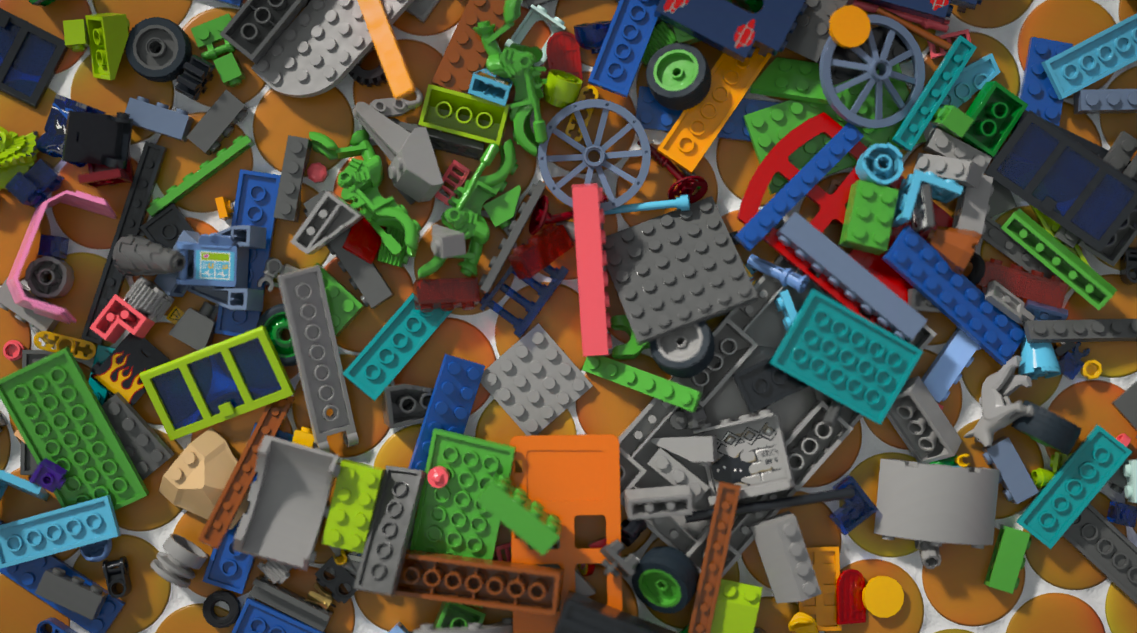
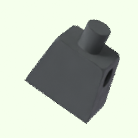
(196, 327)

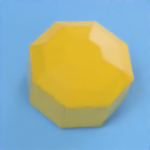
(1091, 369)

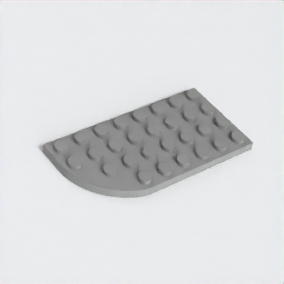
(320, 47)

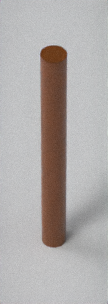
(915, 29)

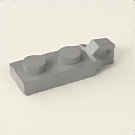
(1007, 303)

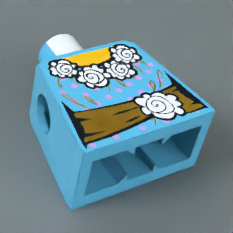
(491, 86)

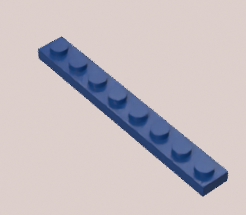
(799, 186)

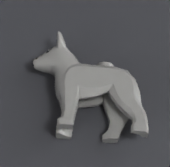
(996, 404)

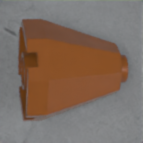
(954, 246)

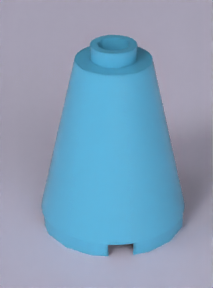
(1038, 360)

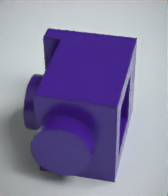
(52, 470)

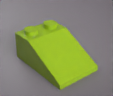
(107, 42)
(736, 608)

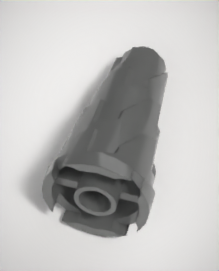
(141, 257)

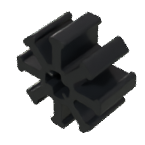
(195, 77)

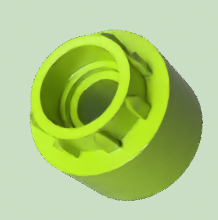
(561, 88)

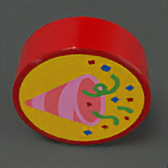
(586, 569)

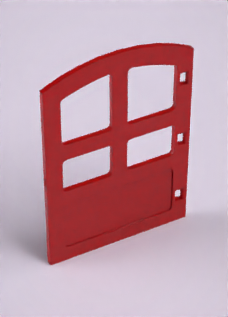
(830, 208)

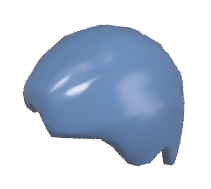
(96, 551)

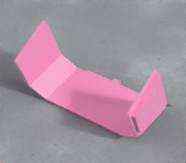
(79, 200)

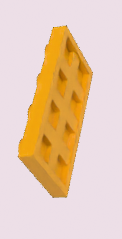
(822, 607)

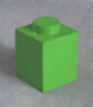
(229, 70)

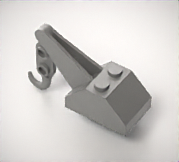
(411, 154)

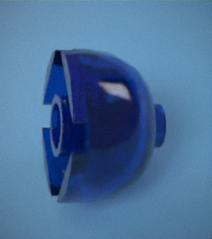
(591, 35)

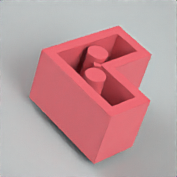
(118, 317)

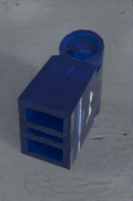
(53, 139)

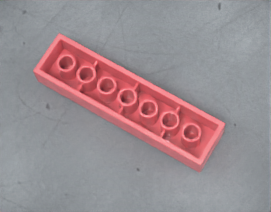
(590, 269)

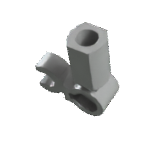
(272, 268)

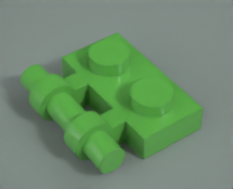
(209, 33)

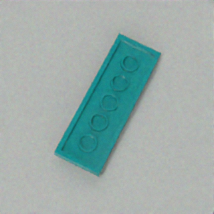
(393, 348)
(1074, 486)

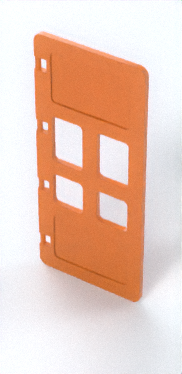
(568, 479)

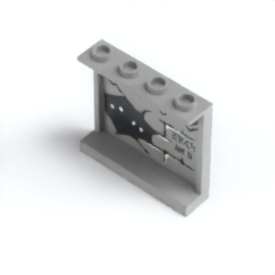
(749, 455)

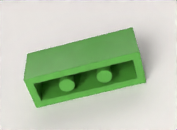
(1007, 559)

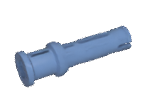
(785, 276)

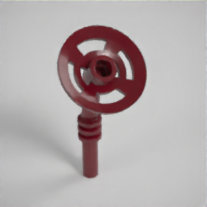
(683, 183)
(542, 216)

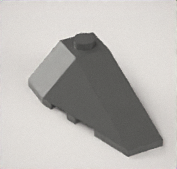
(405, 404)

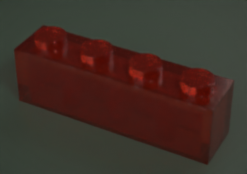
(1025, 284)

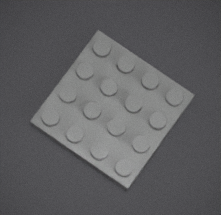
(534, 381)

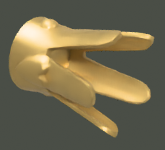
(323, 600)

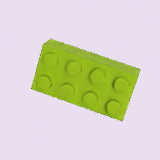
(352, 505)

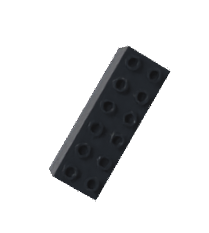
(590, 616)

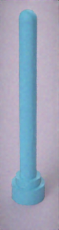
(681, 202)

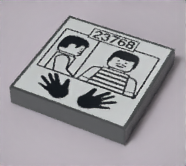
(922, 214)

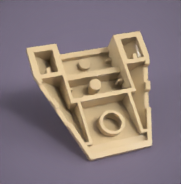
(201, 475)

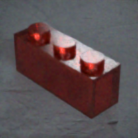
(540, 251)
(446, 294)

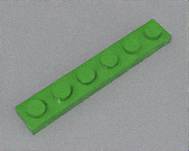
(206, 171)
(643, 382)

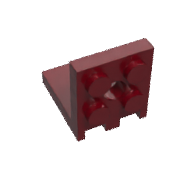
(103, 175)

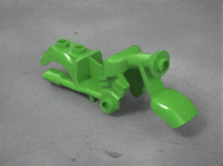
(517, 65)
(360, 186)
(466, 210)

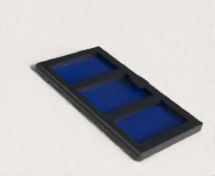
(27, 59)
(1065, 181)

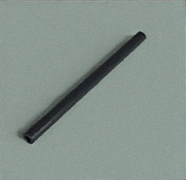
(778, 503)

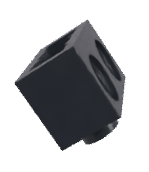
(334, 584)

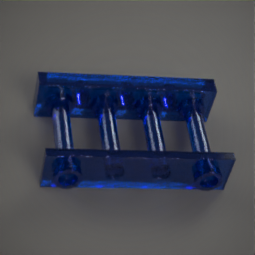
(532, 308)

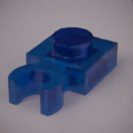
(1071, 363)

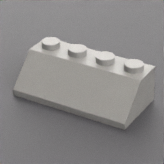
(923, 423)
(785, 558)

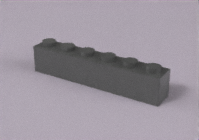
(363, 275)

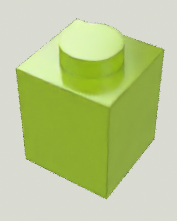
(76, 34)

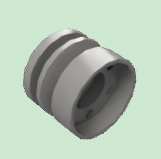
(177, 564)

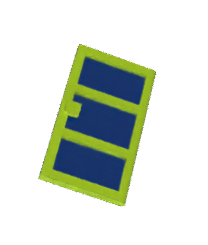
(217, 383)

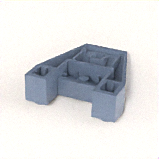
(238, 297)

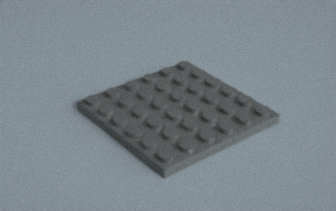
(677, 271)

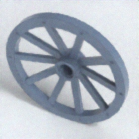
(871, 75)
(607, 106)

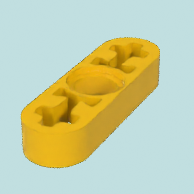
(570, 127)
(79, 354)

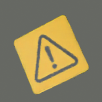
(175, 315)

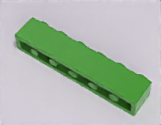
(1059, 259)

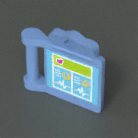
(213, 261)

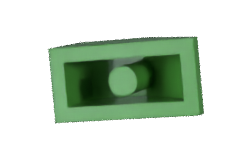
(503, 208)

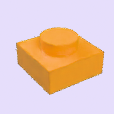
(224, 208)

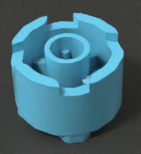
(888, 157)

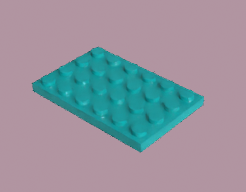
(846, 356)

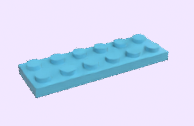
(1093, 58)
(57, 531)

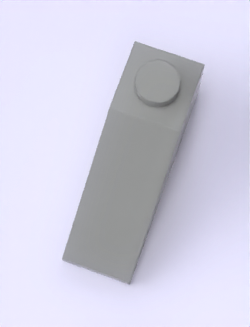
(447, 242)
(693, 448)

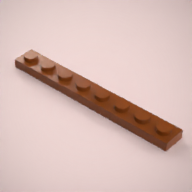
(243, 474)
(714, 558)

